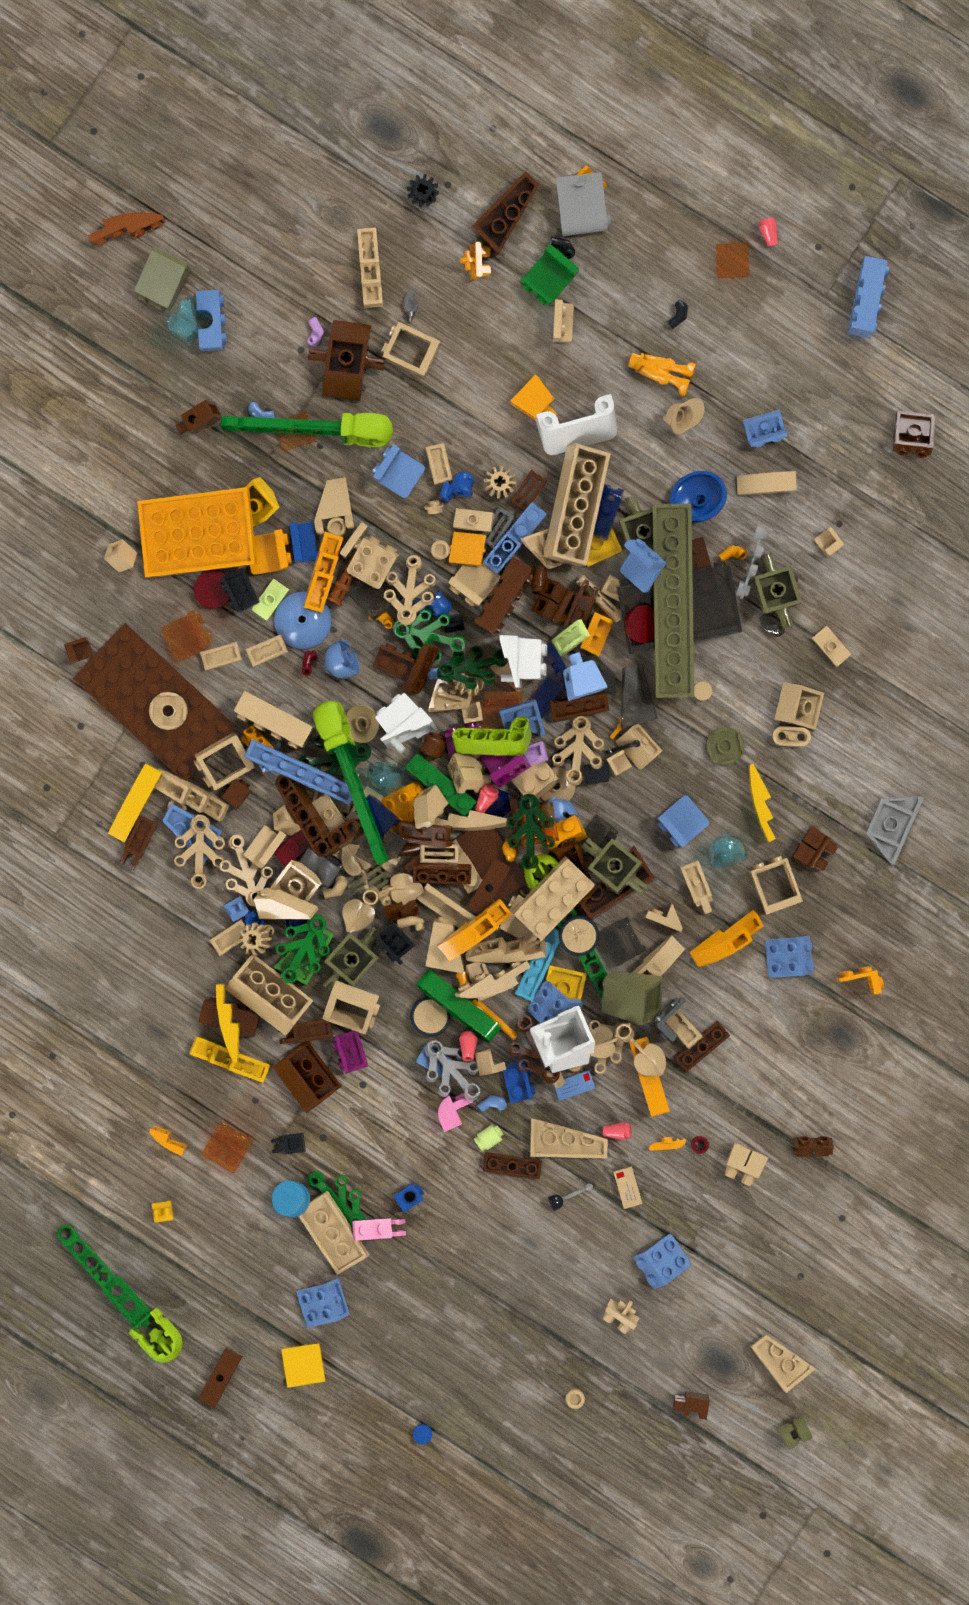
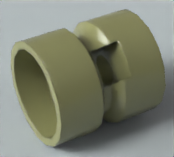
(801, 1429)

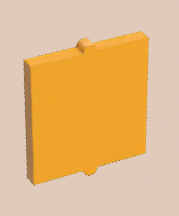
(467, 548)

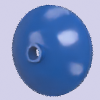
(698, 488)

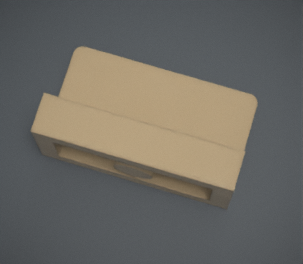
(645, 752)
(263, 846)

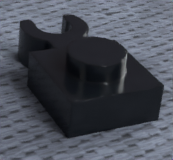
(292, 1143)

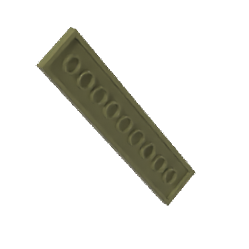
(673, 601)

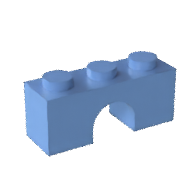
(212, 337)

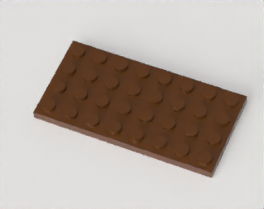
(126, 680)

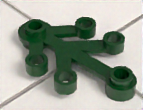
(449, 670)
(356, 757)
(530, 828)

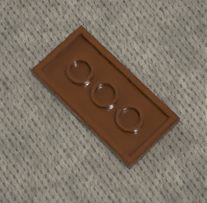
(482, 849)

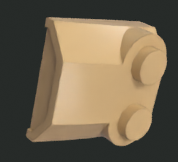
(536, 780)
(297, 881)

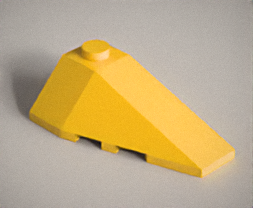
(262, 501)

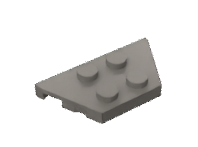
(892, 824)

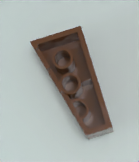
(501, 218)
(503, 597)
(603, 898)

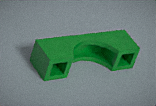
(431, 776)

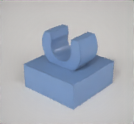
(236, 908)

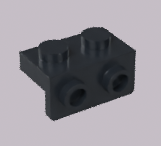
(240, 590)
(393, 940)

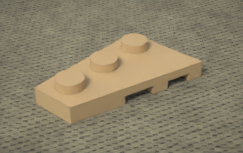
(781, 1363)

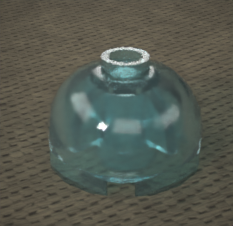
(386, 777)
(727, 850)

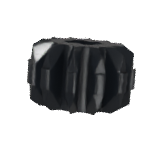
(415, 188)

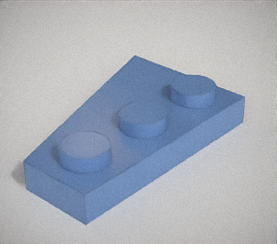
(180, 821)

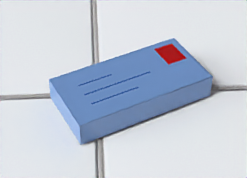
(575, 1085)

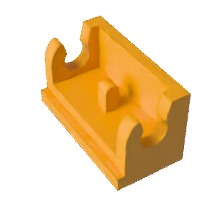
(598, 630)

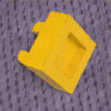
(162, 1211)

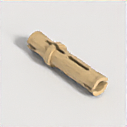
(602, 601)

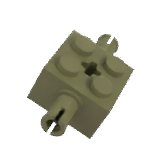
(635, 521)
(783, 579)
(616, 879)
(339, 961)

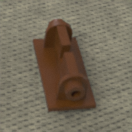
(822, 1145)

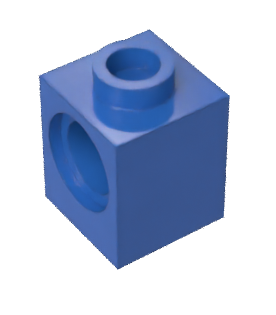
(401, 1200)

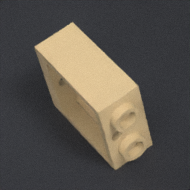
(428, 359)
(209, 780)
(785, 902)
(355, 997)

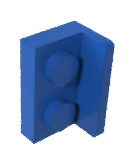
(518, 1083)

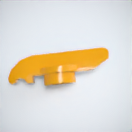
(667, 1144)

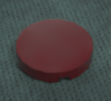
(209, 591)
(640, 624)

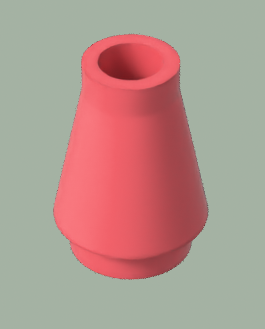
(769, 231)
(486, 797)
(468, 1045)
(618, 1131)

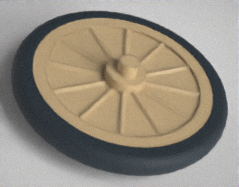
(578, 935)
(429, 1017)

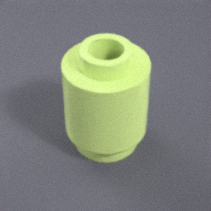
(489, 1137)

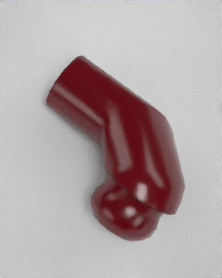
(306, 664)

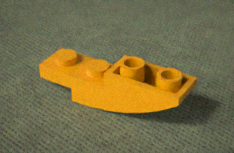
(475, 930)
(727, 943)
(651, 1085)

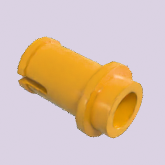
(462, 978)

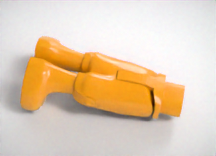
(659, 368)

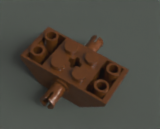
(341, 378)

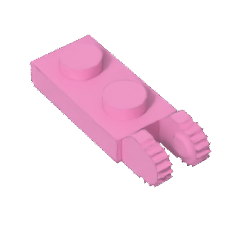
(376, 1229)

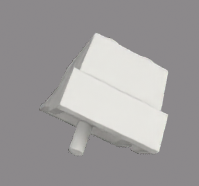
(524, 658)
(403, 722)
(564, 1040)

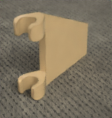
(333, 504)

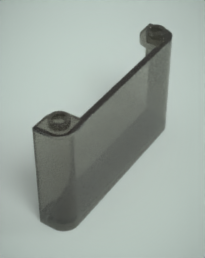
(713, 604)

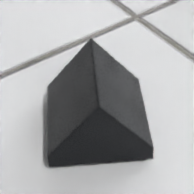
(455, 623)

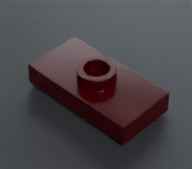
(292, 848)

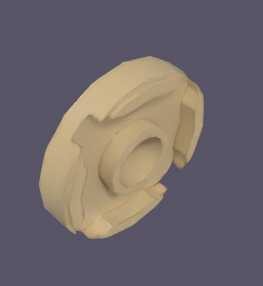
(168, 699)

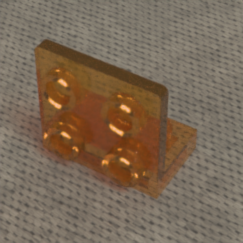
(497, 700)
(227, 1147)

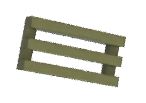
(382, 874)

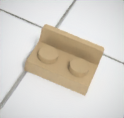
(563, 321)

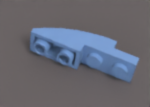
(511, 540)

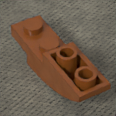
(134, 223)

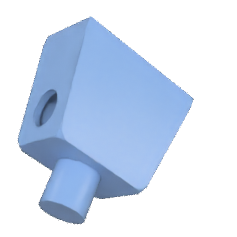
(582, 678)

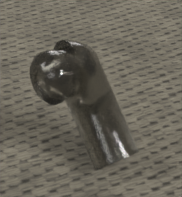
(770, 628)

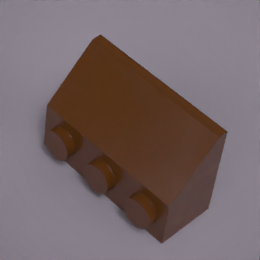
(307, 1076)

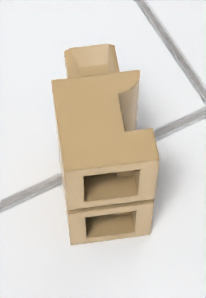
(467, 773)
(737, 1159)

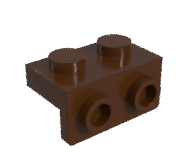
(575, 855)

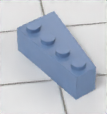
(867, 297)

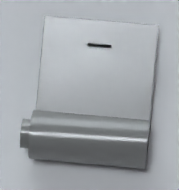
(584, 206)

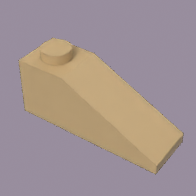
(281, 905)

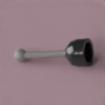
(556, 1201)

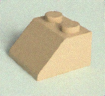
(799, 706)

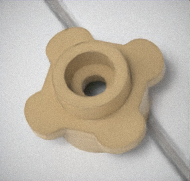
(434, 507)

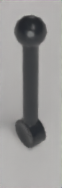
(636, 743)

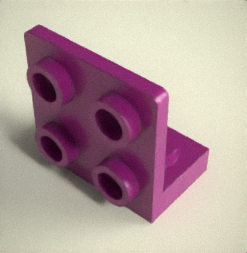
(505, 767)

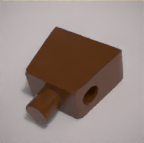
(205, 414)

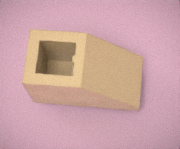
(428, 806)

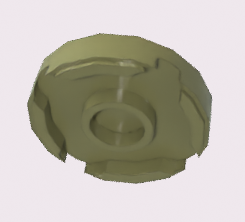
(724, 746)

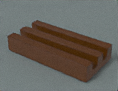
(537, 477)

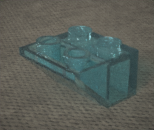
(185, 323)

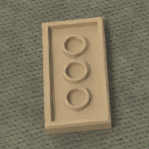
(333, 1233)

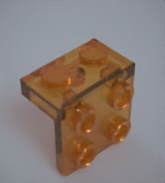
(187, 636)

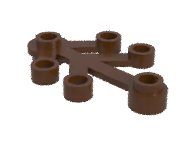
(534, 1053)

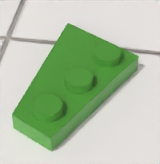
(303, 972)

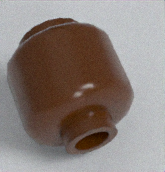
(432, 746)

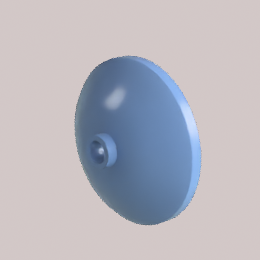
(298, 634)

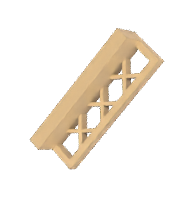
(445, 906)

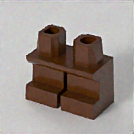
(555, 607)
(820, 843)
(692, 1402)

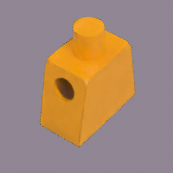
(533, 398)

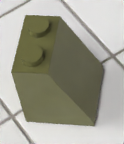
(162, 280)
(632, 996)

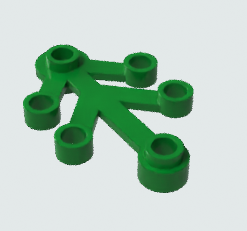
(427, 635)
(304, 945)
(341, 1199)

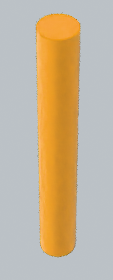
(504, 1027)

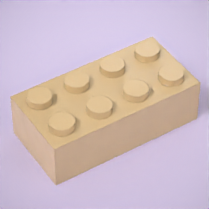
(271, 718)
(553, 898)
(268, 994)

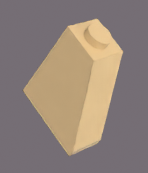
(436, 959)

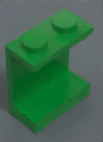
(549, 276)

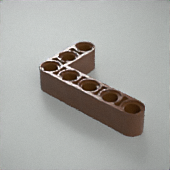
(314, 820)

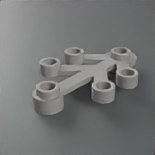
(743, 587)
(450, 1068)

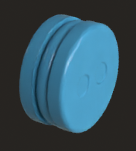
(290, 1198)

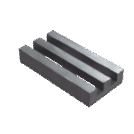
(505, 513)

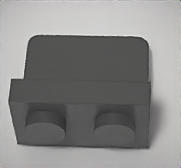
(664, 1031)

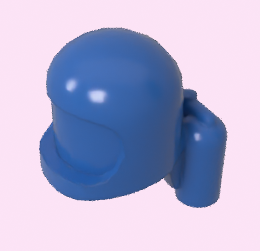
(461, 486)
(438, 607)

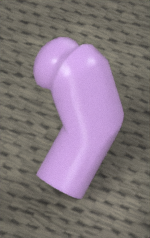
(317, 332)

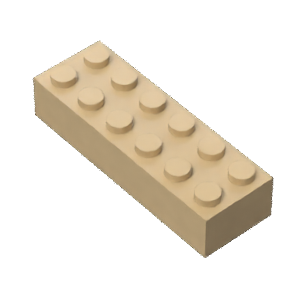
(576, 505)

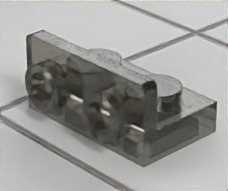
(599, 832)

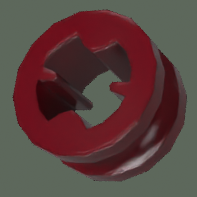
(694, 1146)

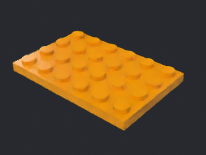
(197, 532)

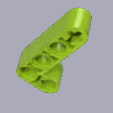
(494, 741)

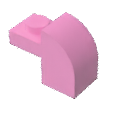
(448, 1112)

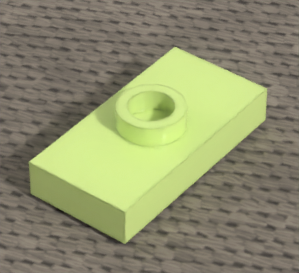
(270, 599)
(570, 637)

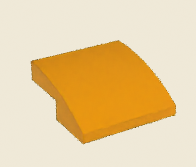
(163, 1137)

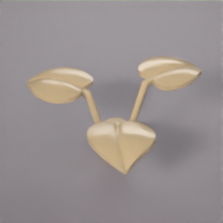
(359, 914)
(648, 1062)

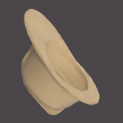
(684, 415)

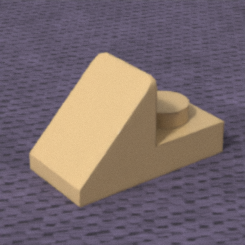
(671, 919)

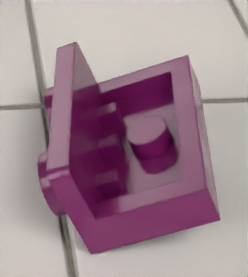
(351, 1051)

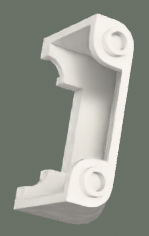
(583, 431)

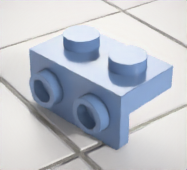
(764, 428)

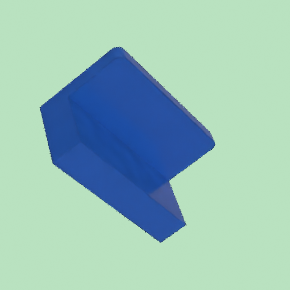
(303, 542)

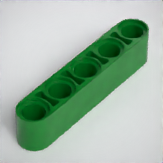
(458, 1007)

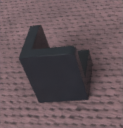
(596, 775)

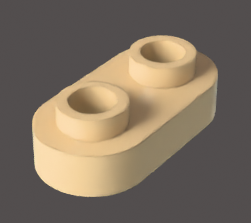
(791, 736)

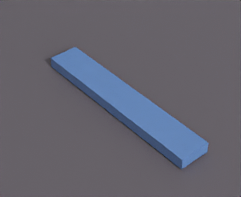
(298, 771)

